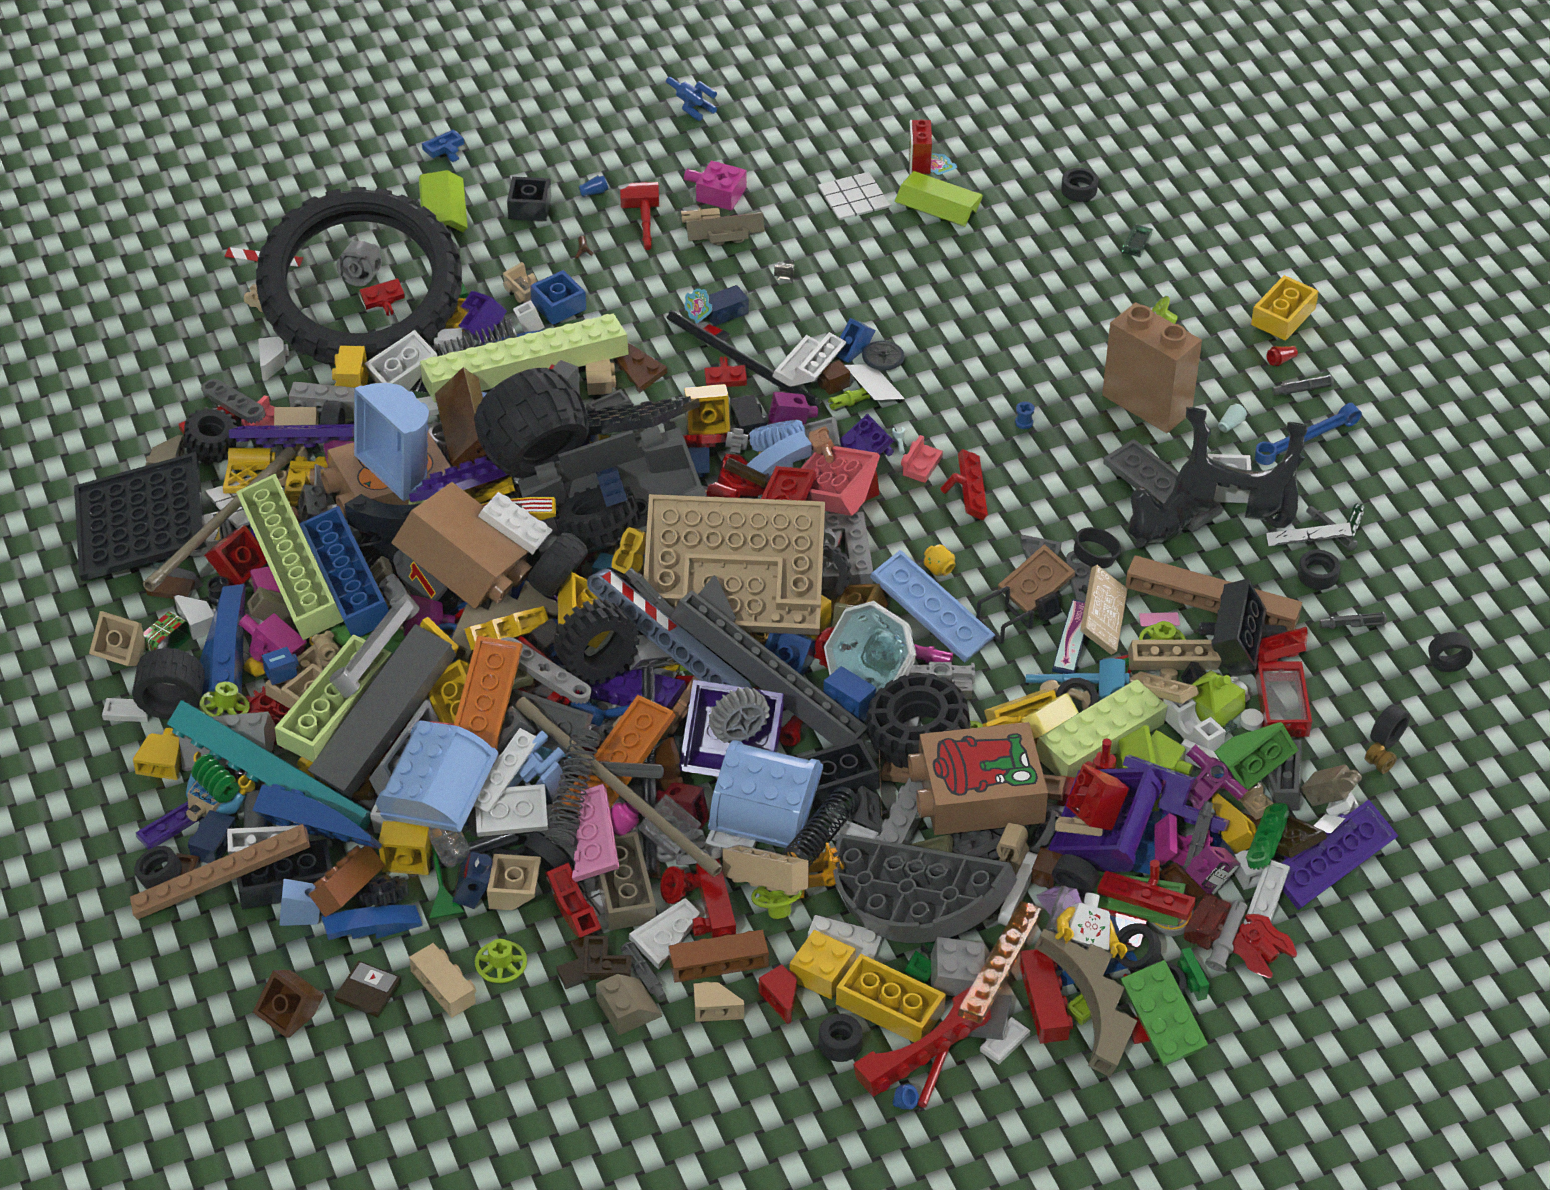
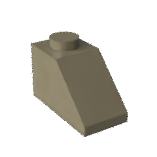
(167, 450)

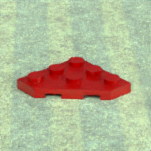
(734, 481)

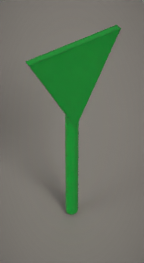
(443, 903)

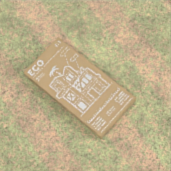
(1104, 609)

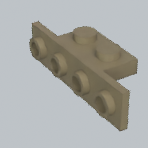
(726, 228)

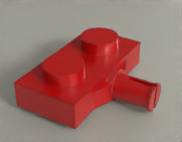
(382, 295)
(725, 374)

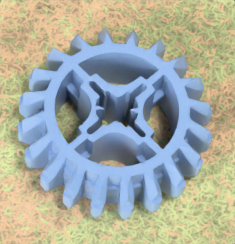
(768, 435)

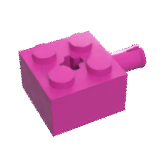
(718, 184)
(271, 636)

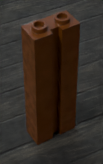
(457, 407)

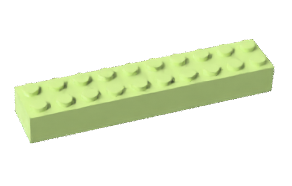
(494, 362)
(289, 557)

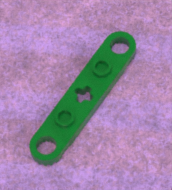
(1267, 836)

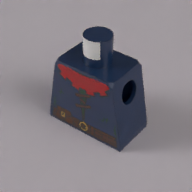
(475, 871)

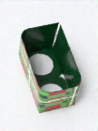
(164, 633)

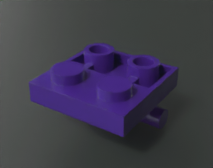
(868, 436)

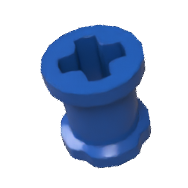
(1024, 418)

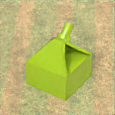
(1218, 698)

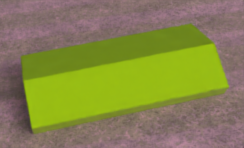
(445, 197)
(938, 198)
(1138, 745)

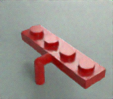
(971, 482)
(1147, 894)

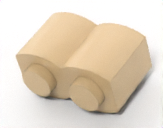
(600, 377)
(1013, 846)

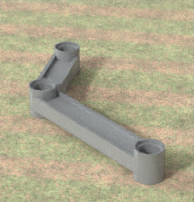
(402, 609)

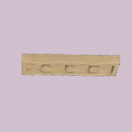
(1166, 688)

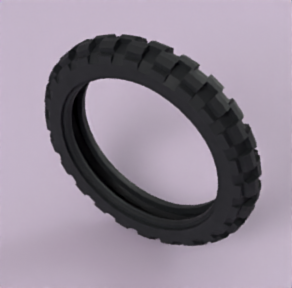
(345, 207)

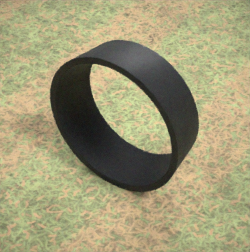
(1101, 537)
(541, 847)

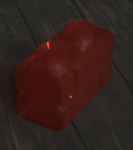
(1207, 921)

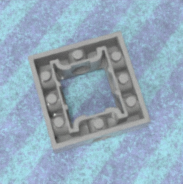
(856, 548)

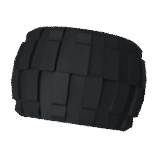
(521, 415)

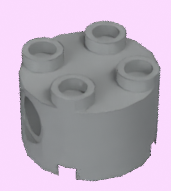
(359, 262)

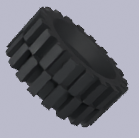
(584, 626)

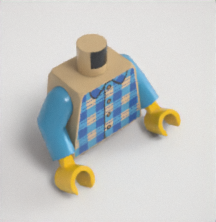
(201, 801)

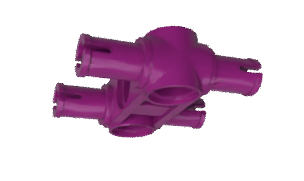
(1206, 785)

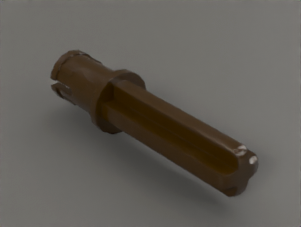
(747, 472)

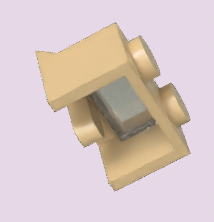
(518, 282)

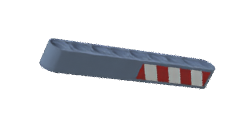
(664, 631)

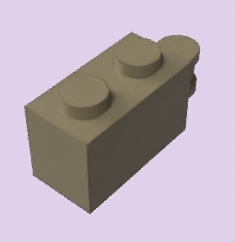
(1330, 784)

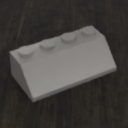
(254, 726)
(385, 769)

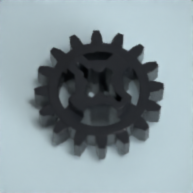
(383, 891)

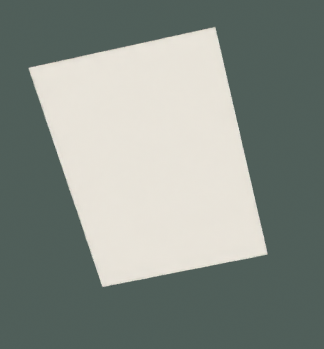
(874, 382)

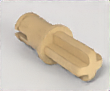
(700, 214)

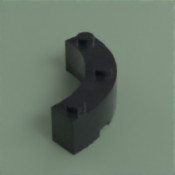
(376, 516)

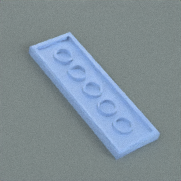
(932, 606)

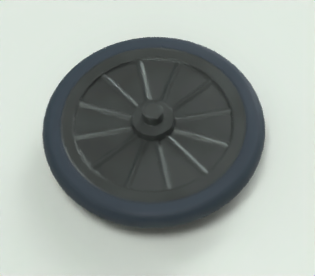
(883, 355)

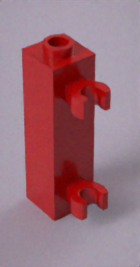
(716, 903)

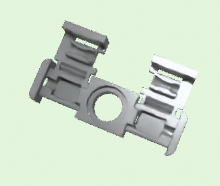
(956, 674)

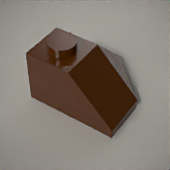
(668, 757)

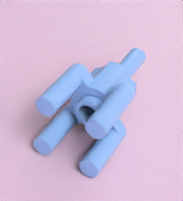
(535, 764)

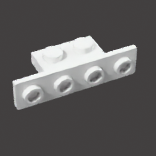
(505, 769)

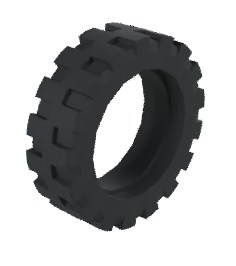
(844, 571)

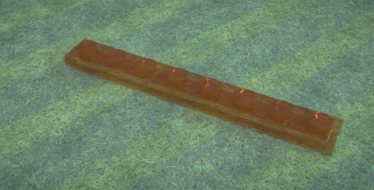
(1000, 962)

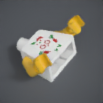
(1089, 925)

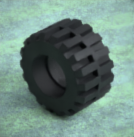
(209, 422)

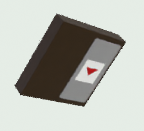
(368, 989)

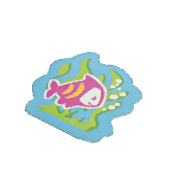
(941, 164)
(698, 305)

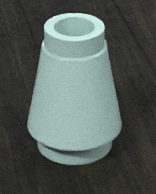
(1233, 416)

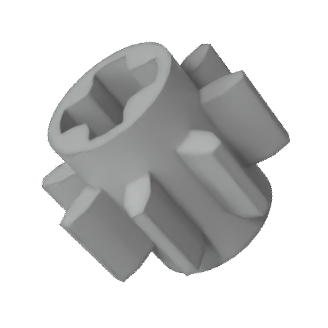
(736, 440)

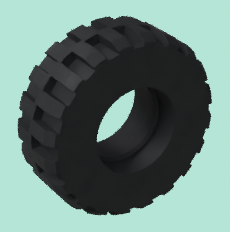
(912, 698)

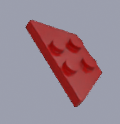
(704, 440)
(1283, 644)

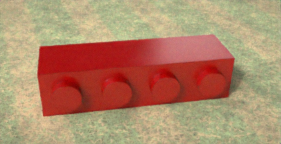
(1045, 997)

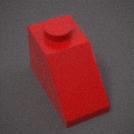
(779, 990)

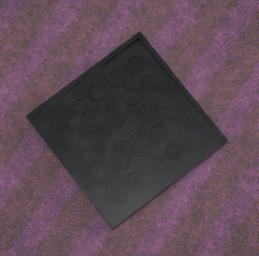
(639, 416)
(137, 516)

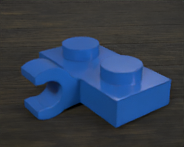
(444, 143)

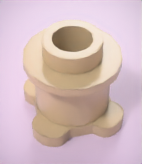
(325, 646)

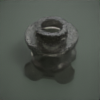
(784, 271)

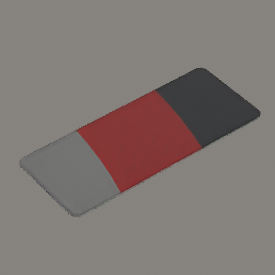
(721, 334)

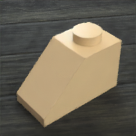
(716, 1003)

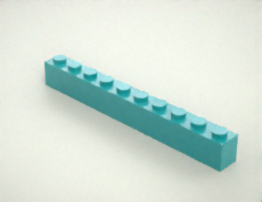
(258, 761)

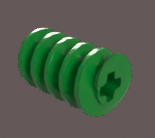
(215, 778)

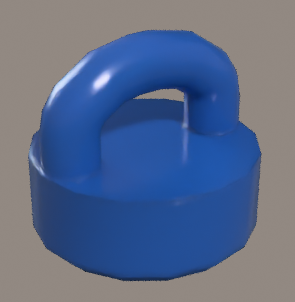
(906, 1097)

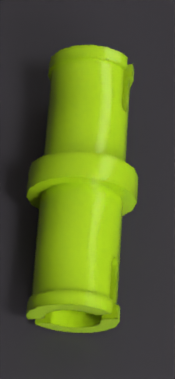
(848, 398)

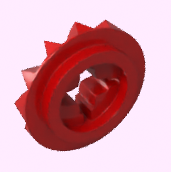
(668, 892)

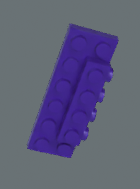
(292, 434)
(465, 477)
(628, 685)
(1342, 851)

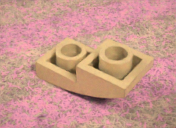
(1256, 801)

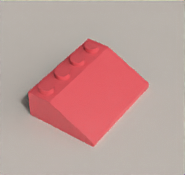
(844, 481)

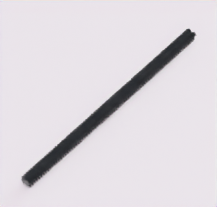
(734, 354)
(648, 783)

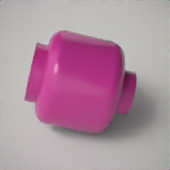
(623, 818)

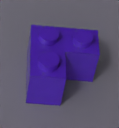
(482, 312)

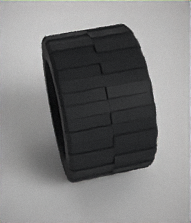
(167, 667)

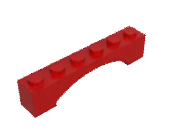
(882, 1070)

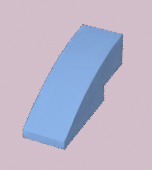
(782, 453)
(551, 779)

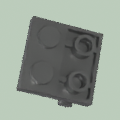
(976, 843)

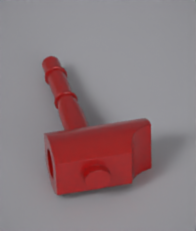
(643, 196)

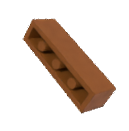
(345, 880)
(718, 956)

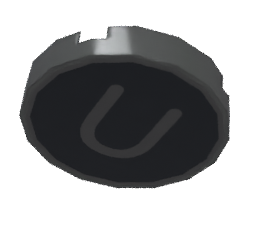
(1043, 831)

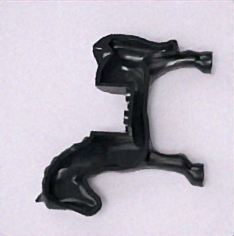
(1194, 490)

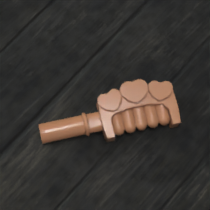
(822, 443)

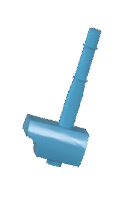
(1110, 678)

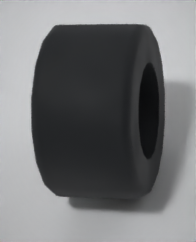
(840, 1025)

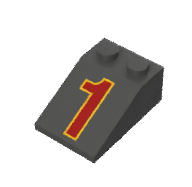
(417, 579)

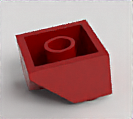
(236, 556)

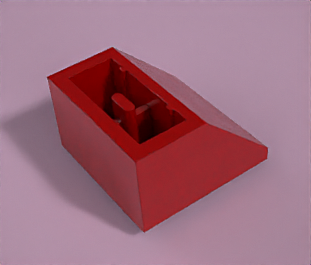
(1097, 797)

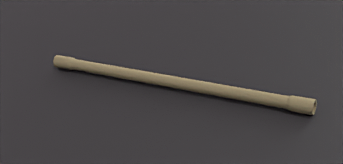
(159, 575)
(703, 859)

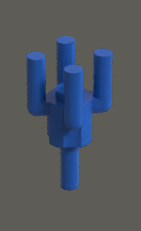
(693, 96)

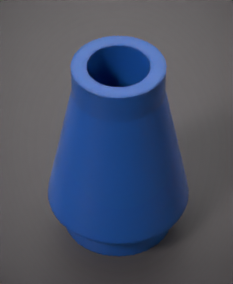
(594, 186)

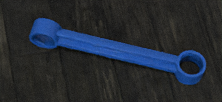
(1347, 415)

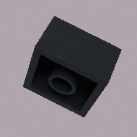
(529, 198)

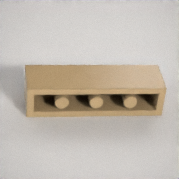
(1172, 654)
(765, 869)

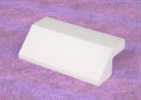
(808, 360)

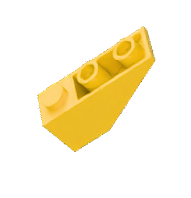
(1240, 828)

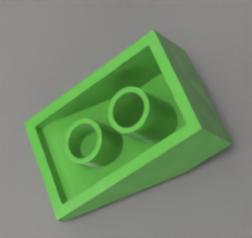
(1256, 753)

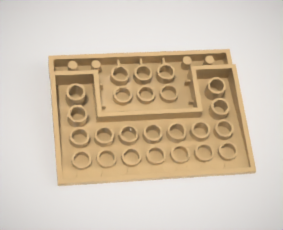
(757, 549)

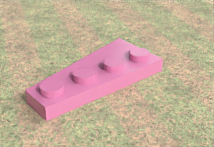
(595, 837)

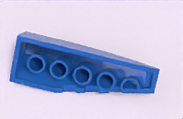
(224, 644)
(294, 809)

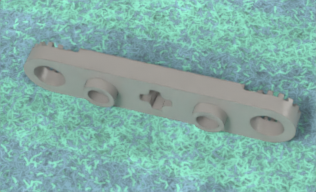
(555, 678)

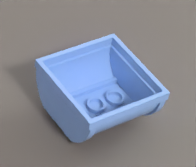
(391, 435)
(437, 777)
(763, 794)

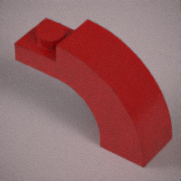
(572, 904)

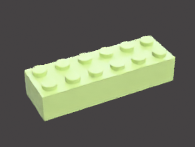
(322, 707)
(1113, 718)

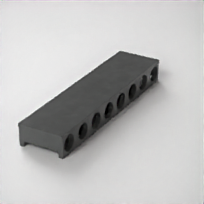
(382, 711)

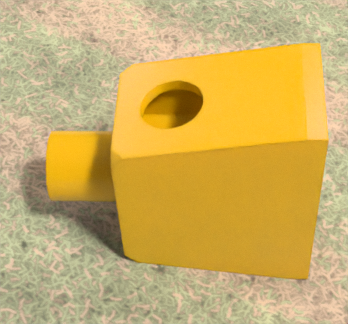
(159, 756)

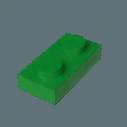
(1195, 977)

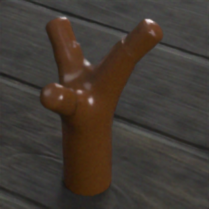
(583, 247)

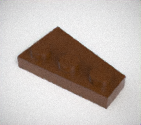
(640, 368)

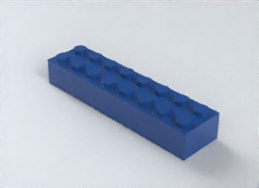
(345, 571)

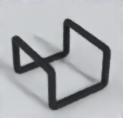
(1018, 617)

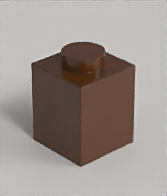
(834, 378)
(1043, 868)

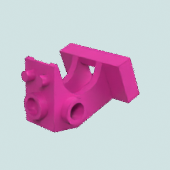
(1170, 844)

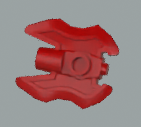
(1260, 942)

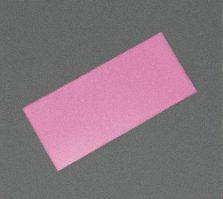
(1148, 619)

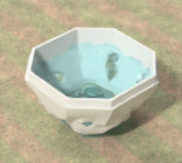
(859, 644)

